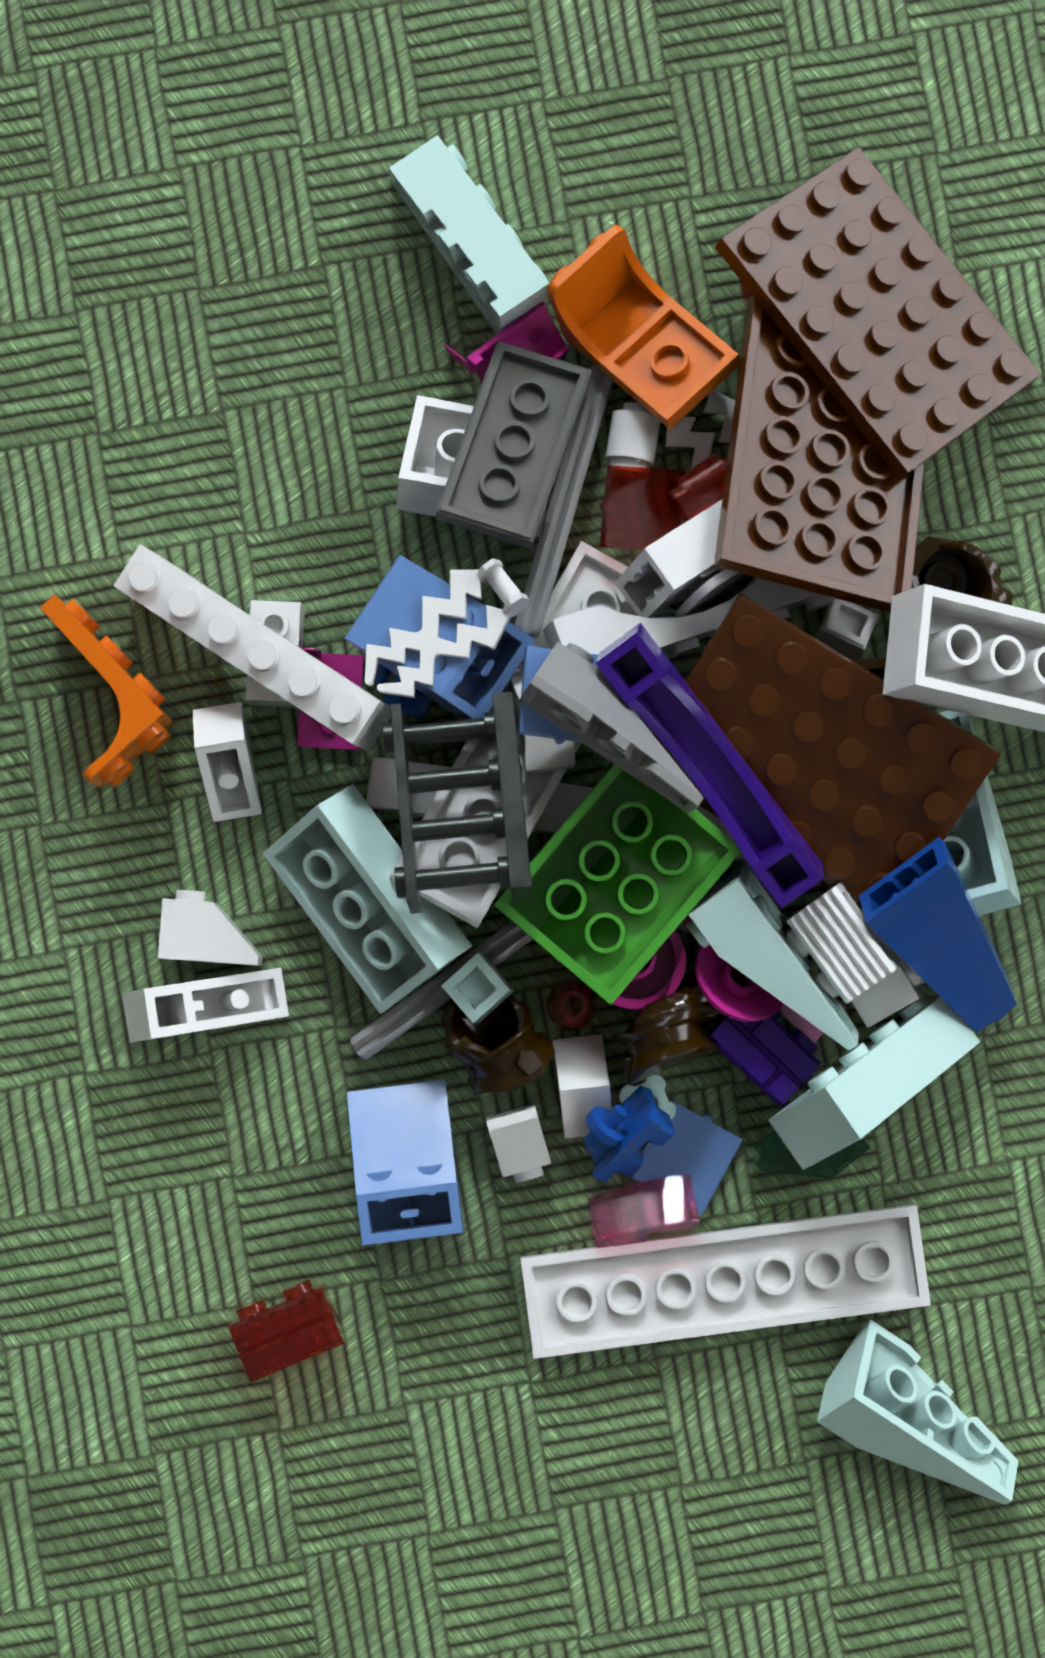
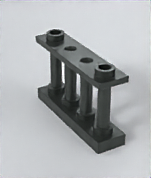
(505, 822)

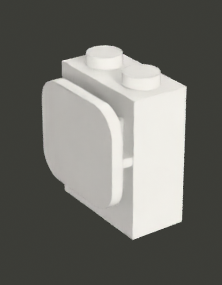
(679, 570)

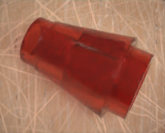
(556, 1000)

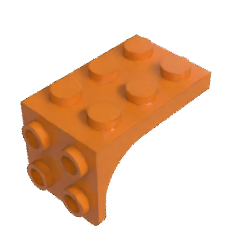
(637, 330)
(142, 719)

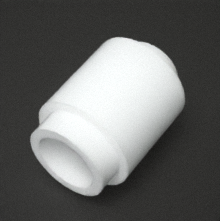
(632, 437)

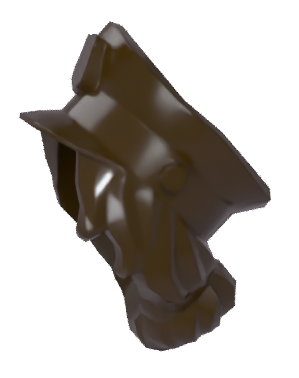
(959, 568)
(667, 1033)
(499, 1050)

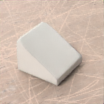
(846, 628)

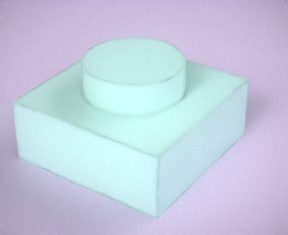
(477, 988)

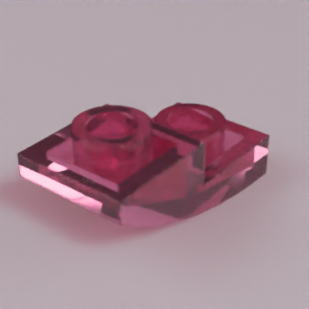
(643, 1208)

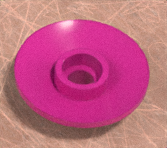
(738, 1002)

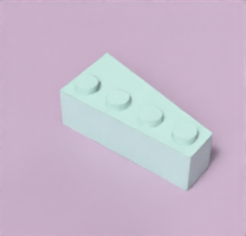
(469, 233)
(873, 1080)

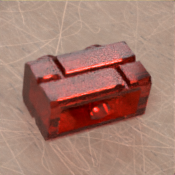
(287, 1330)

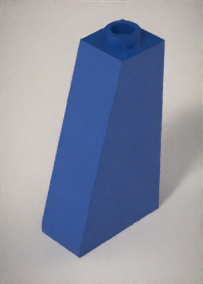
(938, 932)

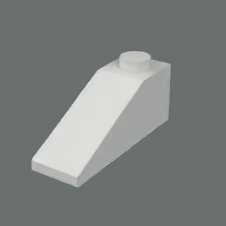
(205, 1004)

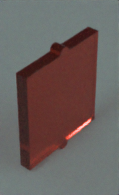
(637, 506)

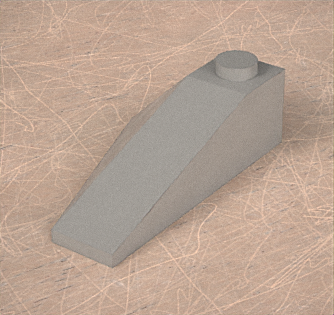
(588, 707)

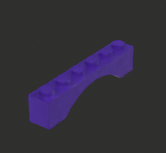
(696, 741)

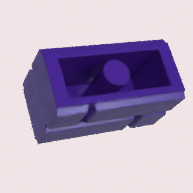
(767, 1054)

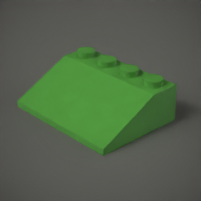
(618, 881)

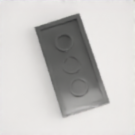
(513, 445)

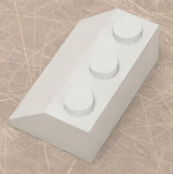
(430, 454)

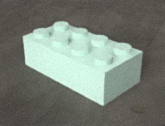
(340, 873)

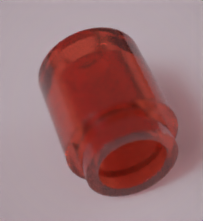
(699, 487)

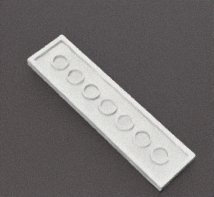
(584, 584)
(725, 1281)

